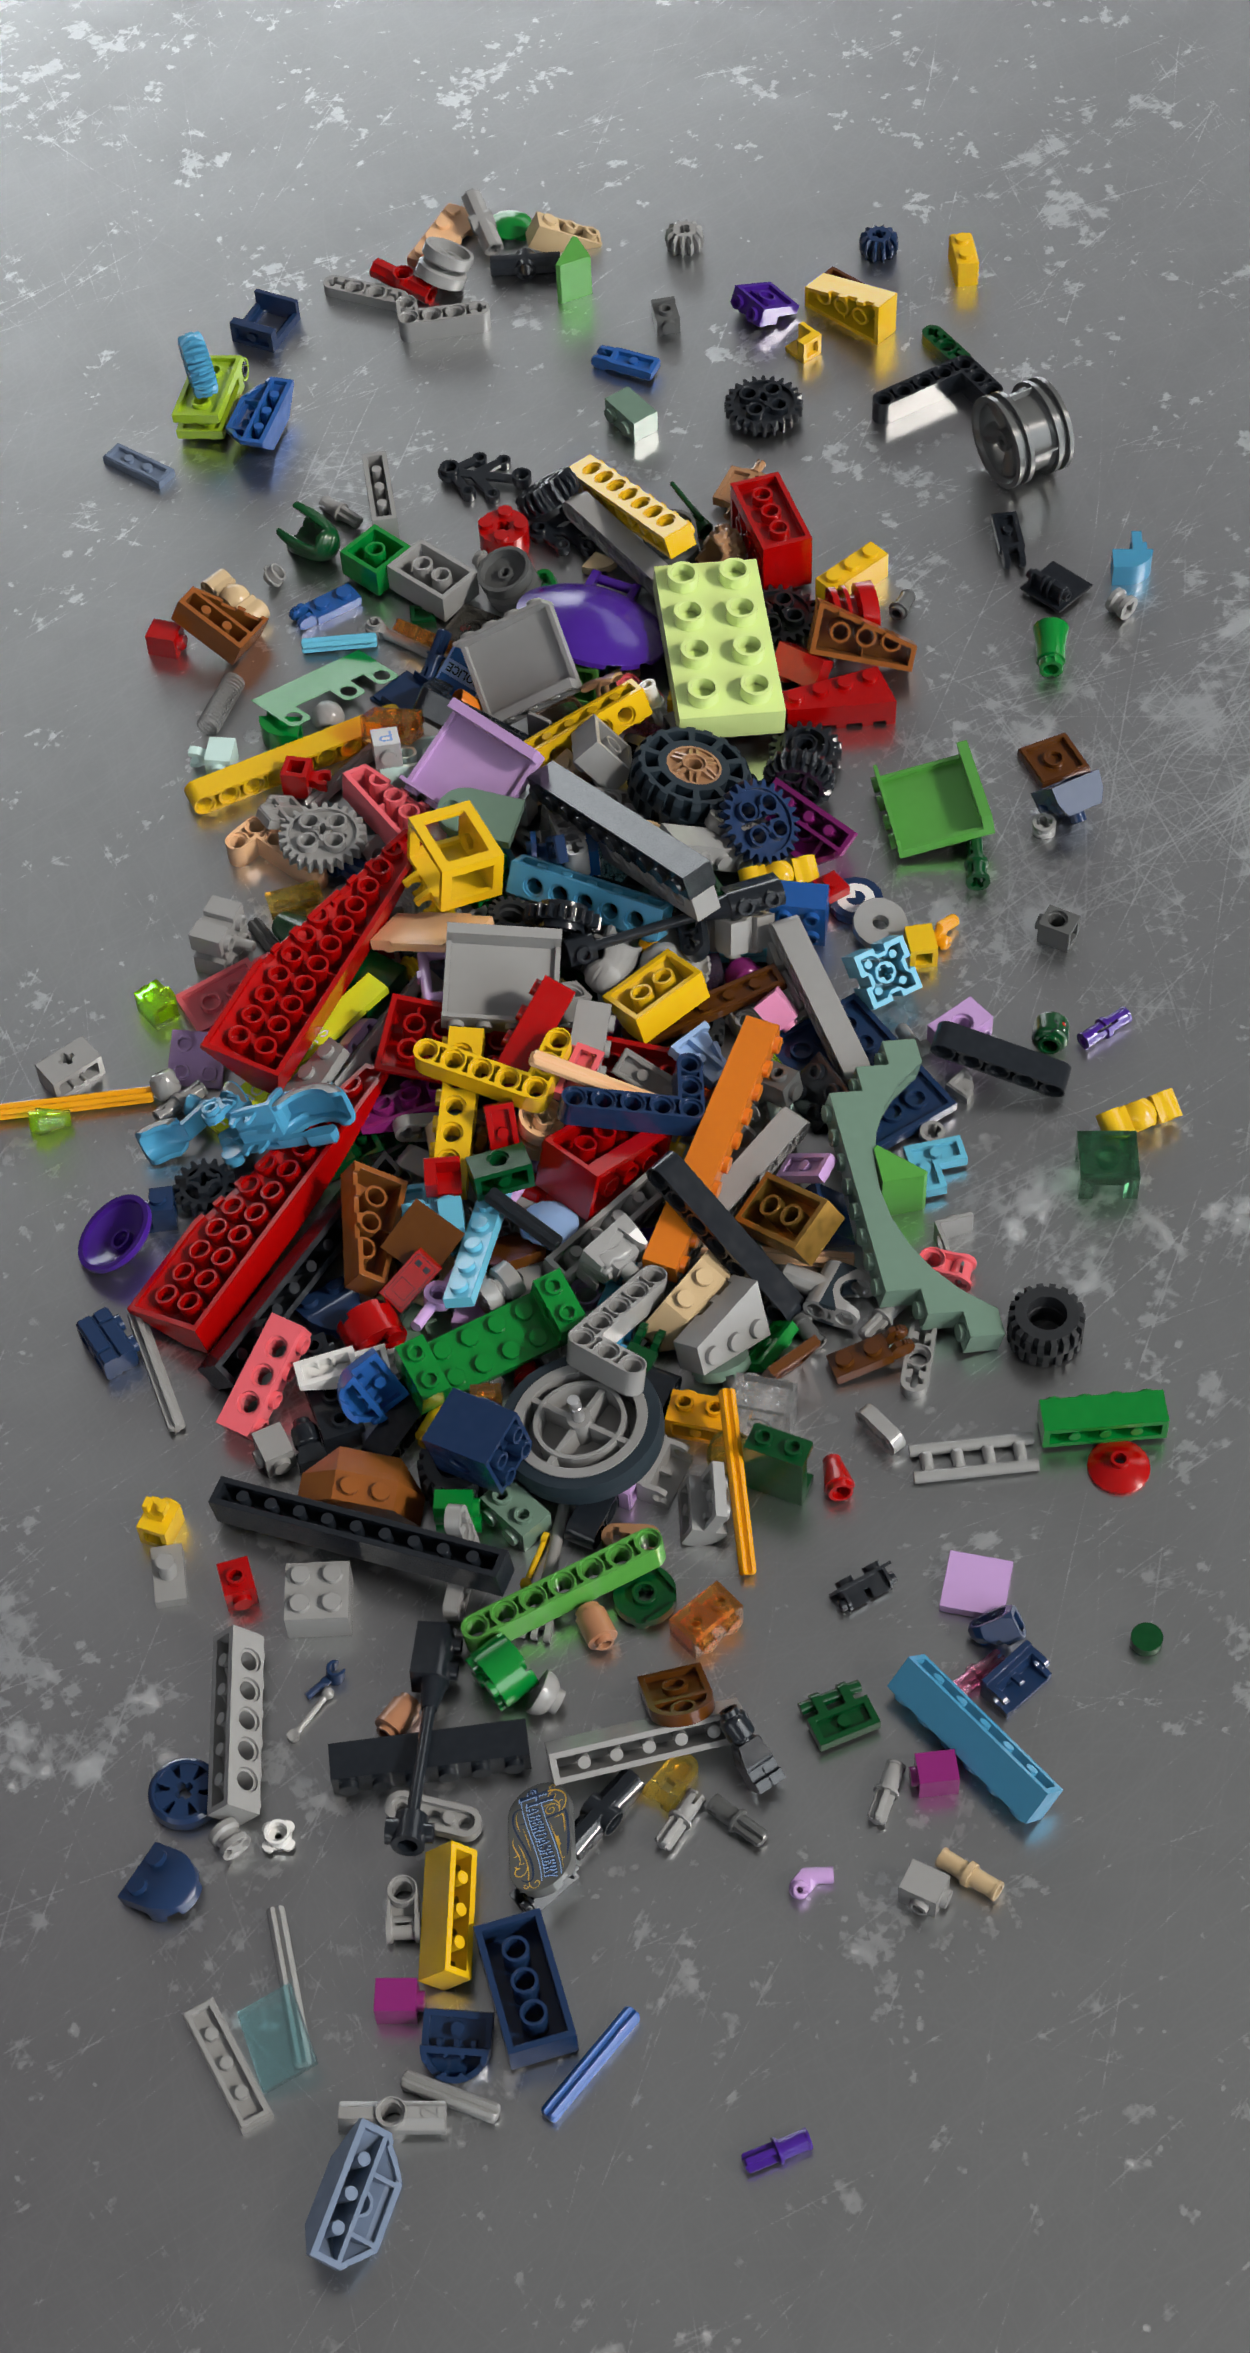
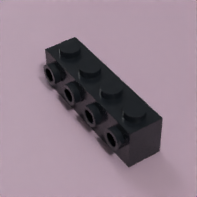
(329, 1417)

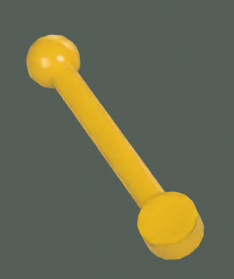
(526, 1581)

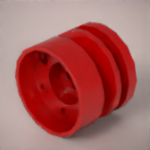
(861, 601)

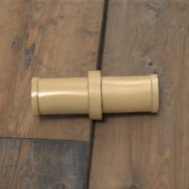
(969, 1874)

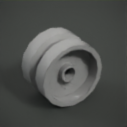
(444, 264)

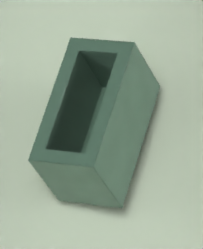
(631, 414)

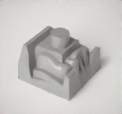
(612, 1254)

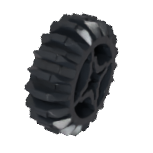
(548, 493)
(802, 772)

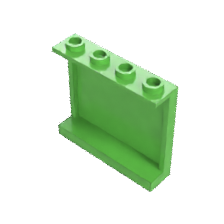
(933, 804)

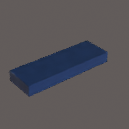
(556, 849)

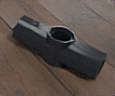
(524, 263)
(605, 1810)

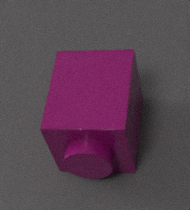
(935, 1773)
(398, 2000)

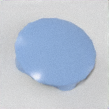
(556, 1216)

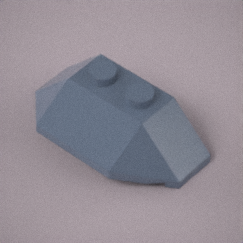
(354, 2198)

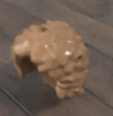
(722, 544)

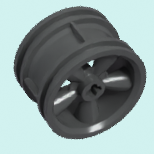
(1023, 432)

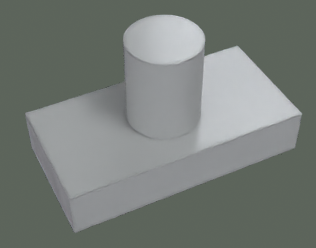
(169, 1575)

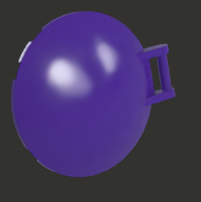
(602, 623)

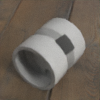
(500, 1285)

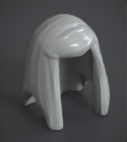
(614, 966)

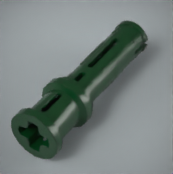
(976, 865)

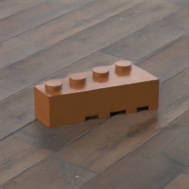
(369, 1214)

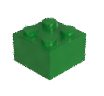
(368, 556)

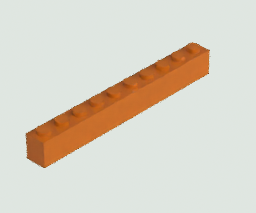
(717, 1137)

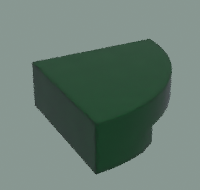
(421, 617)

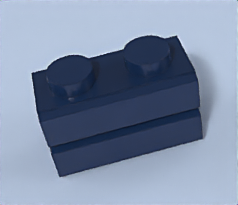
(108, 1343)

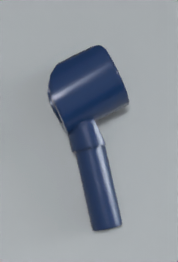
(329, 1679)

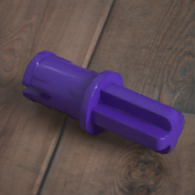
(777, 2151)

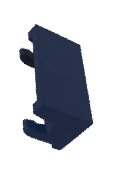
(1015, 1679)

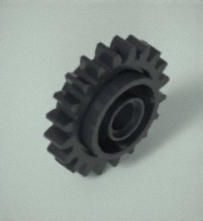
(811, 738)
(564, 915)

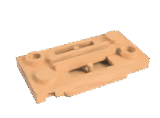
(420, 931)

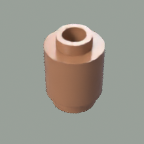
(595, 1626)
(398, 1715)

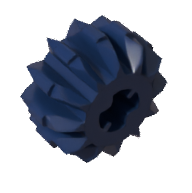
(878, 243)

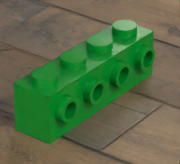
(1102, 1418)

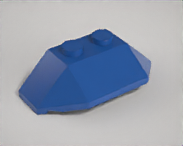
(262, 414)

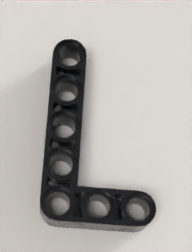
(933, 385)
(436, 696)

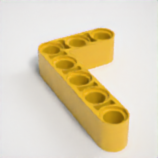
(497, 1073)

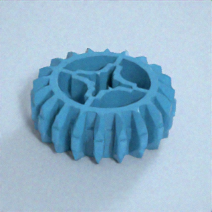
(198, 364)

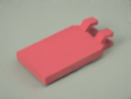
(208, 998)

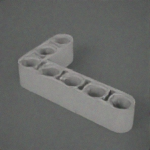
(594, 1340)

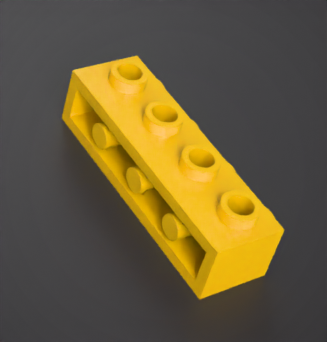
(448, 1916)

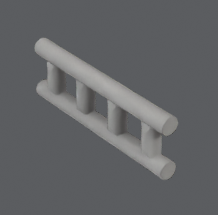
(960, 1470)

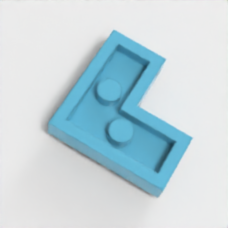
(935, 1157)

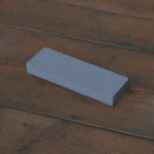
(139, 466)

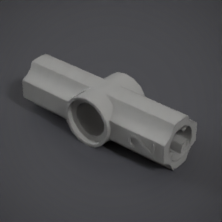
(482, 222)
(415, 2118)

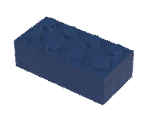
(526, 1989)

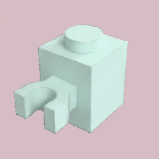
(219, 754)

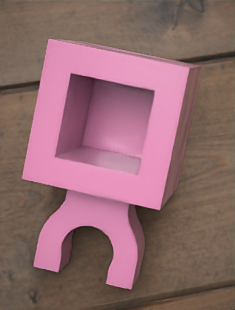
(777, 1009)

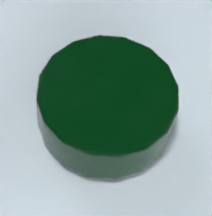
(1146, 1639)

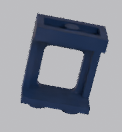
(250, 333)

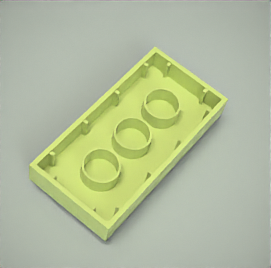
(719, 648)

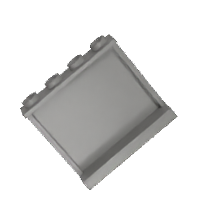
(520, 662)
(493, 972)

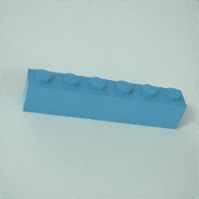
(976, 1739)

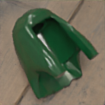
(315, 539)

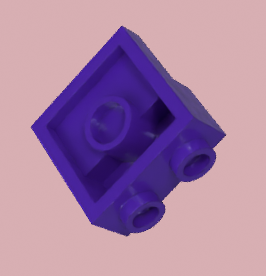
(762, 303)

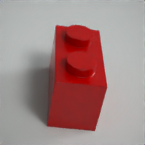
(799, 666)

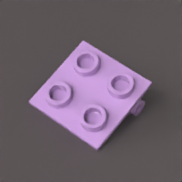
(193, 1063)

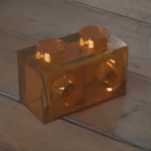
(706, 1620)

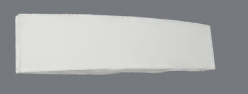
(325, 1369)

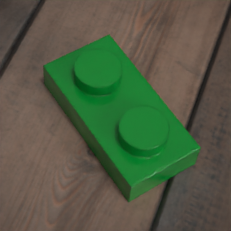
(769, 1349)

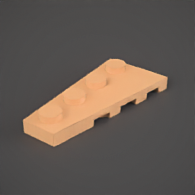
(450, 224)

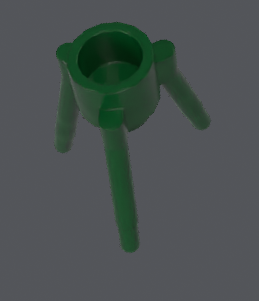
(703, 526)

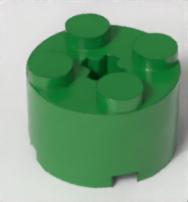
(502, 1671)

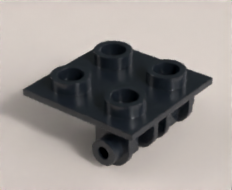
(1055, 586)
(817, 1081)

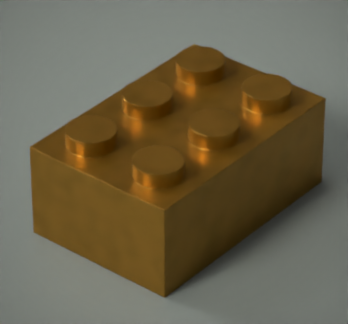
(789, 1218)

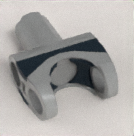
(828, 1291)

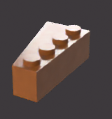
(855, 639)

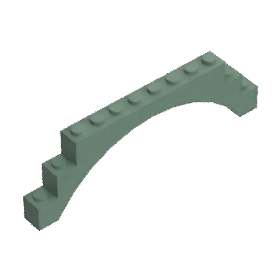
(895, 1267)

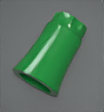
(1050, 643)

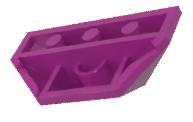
(820, 831)

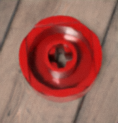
(503, 529)
(372, 1325)

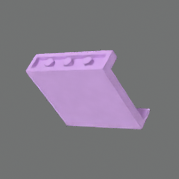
(472, 754)

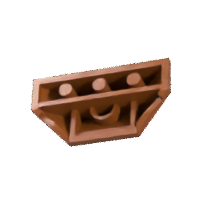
(365, 1484)

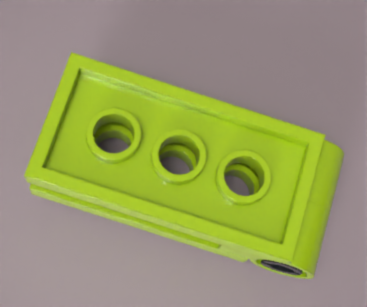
(209, 416)

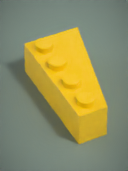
(854, 306)

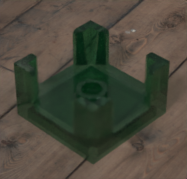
(1107, 1160)

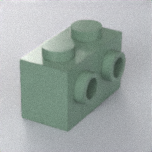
(516, 1515)

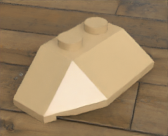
(688, 1299)

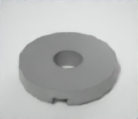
(882, 910)

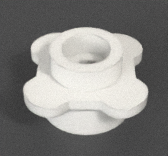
(276, 1827)

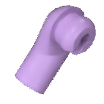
(808, 1878)

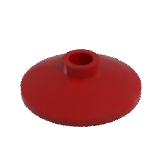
(1117, 1477)

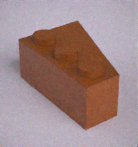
(218, 625)

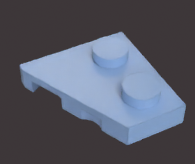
(700, 1043)

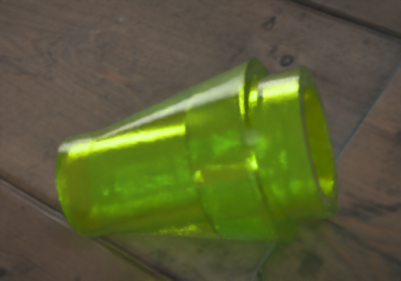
(48, 1120)

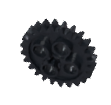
(763, 406)
(792, 611)

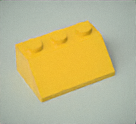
(657, 995)

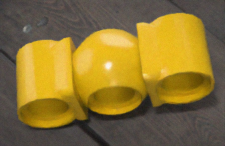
(797, 869)
(1141, 1113)

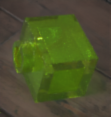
(157, 1004)

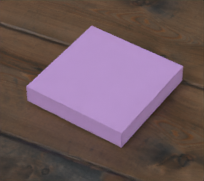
(975, 1584)

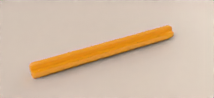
(79, 1102)
(737, 1482)

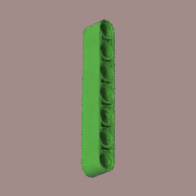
(574, 1579)

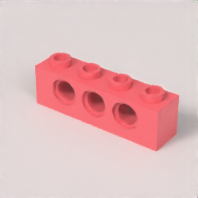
(263, 1360)

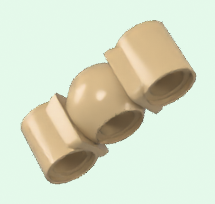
(224, 586)

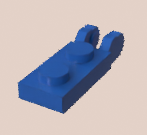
(626, 362)
(325, 607)

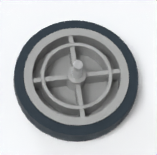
(584, 1435)

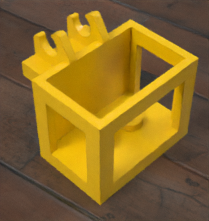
(455, 868)

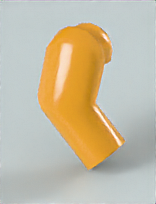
(942, 928)

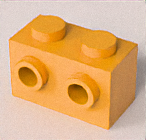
(693, 1416)

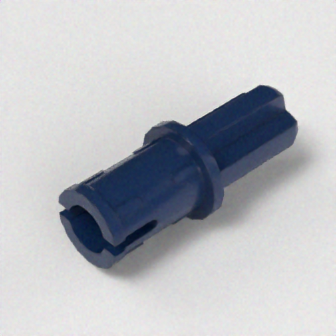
(436, 653)

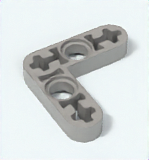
(458, 1524)

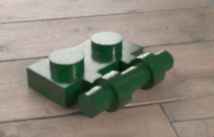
(842, 1722)

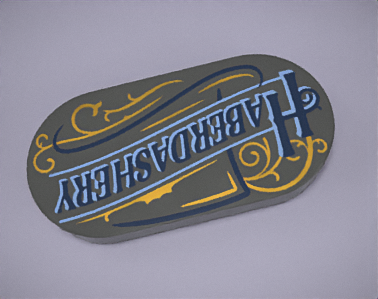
(541, 1840)

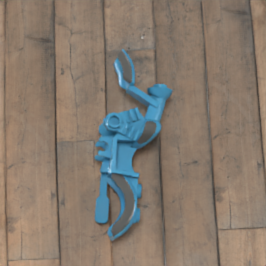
(252, 1127)

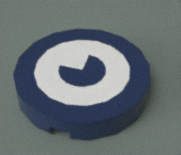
(860, 891)

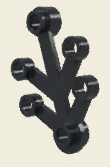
(456, 472)
(546, 532)

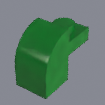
(277, 733)

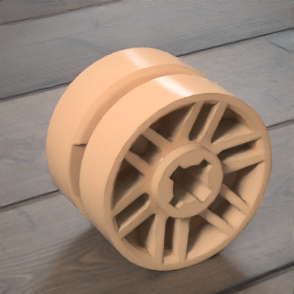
(536, 1126)

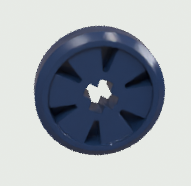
(164, 1794)

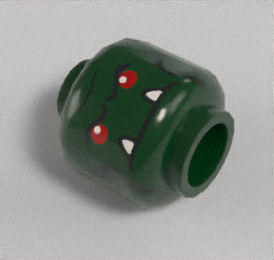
(1050, 1032)

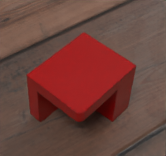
(442, 1176)

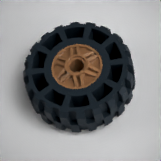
(683, 775)

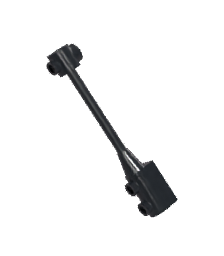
(735, 902)
(430, 1675)

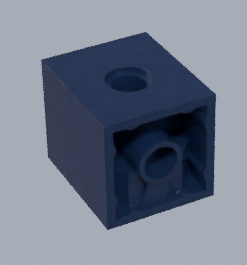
(477, 1440)

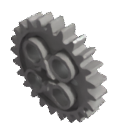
(322, 837)

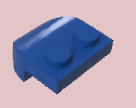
(369, 1389)

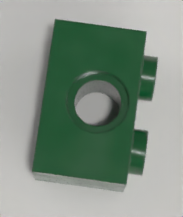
(502, 1168)

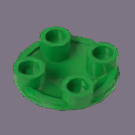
(512, 224)

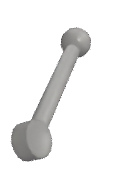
(293, 1735)

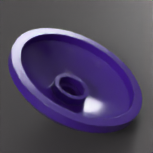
(115, 1234)

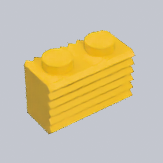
(963, 259)

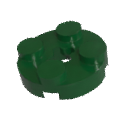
(650, 1612)

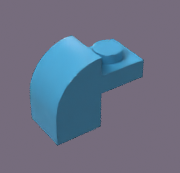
(1131, 564)

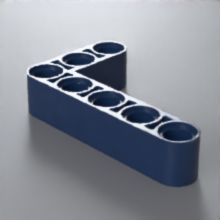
(639, 1111)

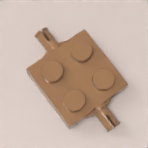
(735, 474)

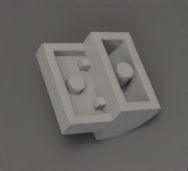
(704, 1506)

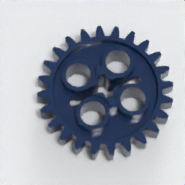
(768, 844)

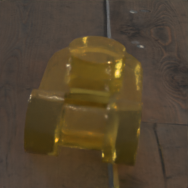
(680, 1773)

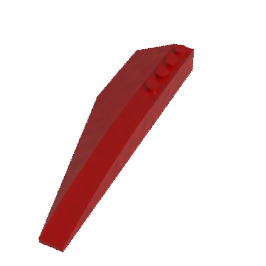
(304, 976)
(240, 1239)

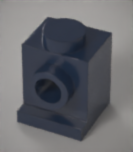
(163, 1209)

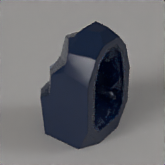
(998, 1626)

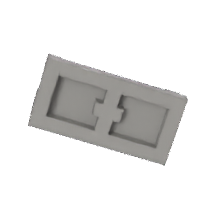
(666, 1474)

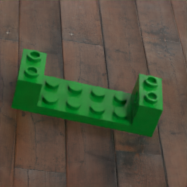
(490, 1343)

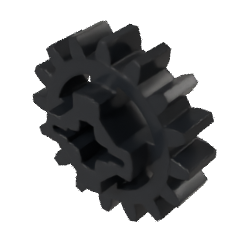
(202, 1186)

